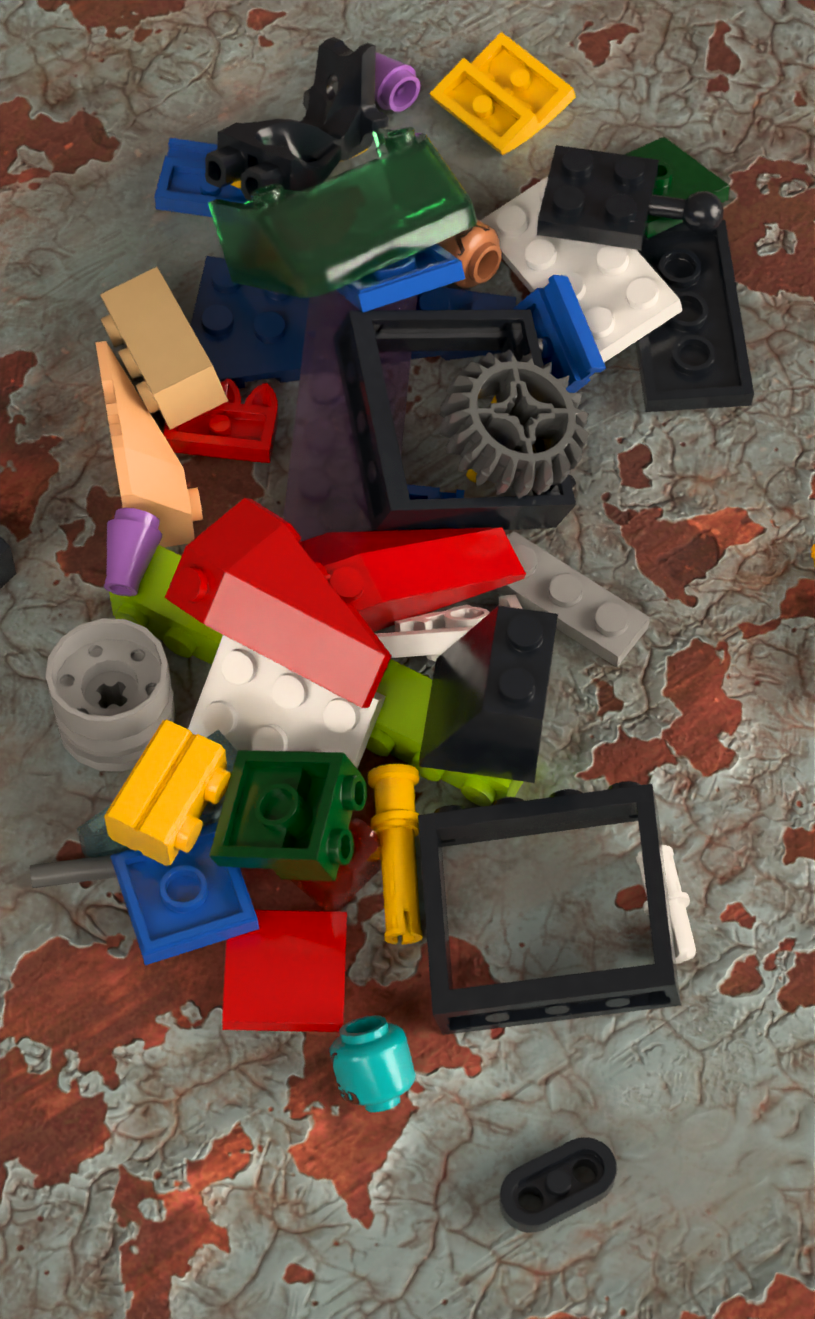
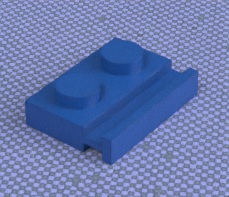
(183, 180)
(563, 332)

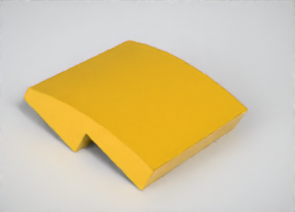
(503, 94)

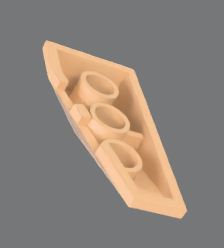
(144, 461)

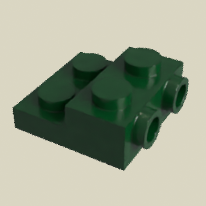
(289, 813)

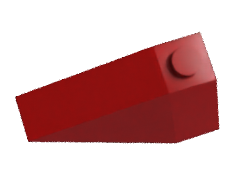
(413, 570)
(269, 595)

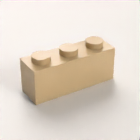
(161, 349)

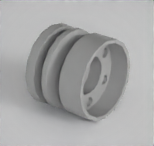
(109, 692)

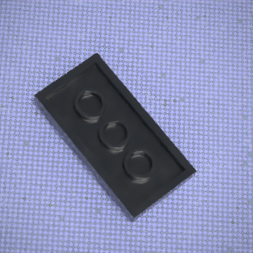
(702, 351)

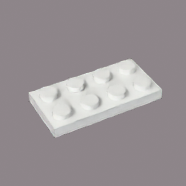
(612, 284)

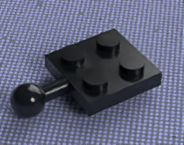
(610, 197)

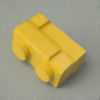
(167, 793)

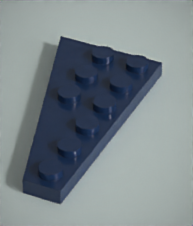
(262, 332)

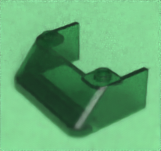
(347, 224)

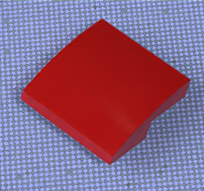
(287, 973)

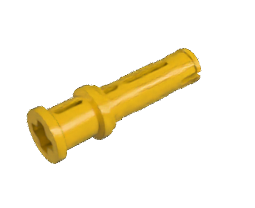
(397, 827)

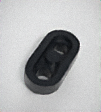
(553, 1182)

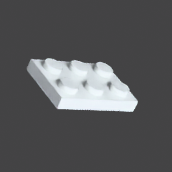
(275, 709)

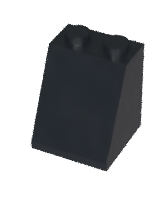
(491, 697)

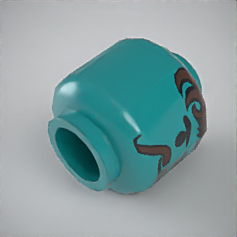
(372, 1063)

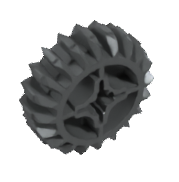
(500, 438)

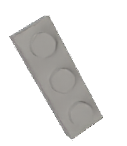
(583, 607)

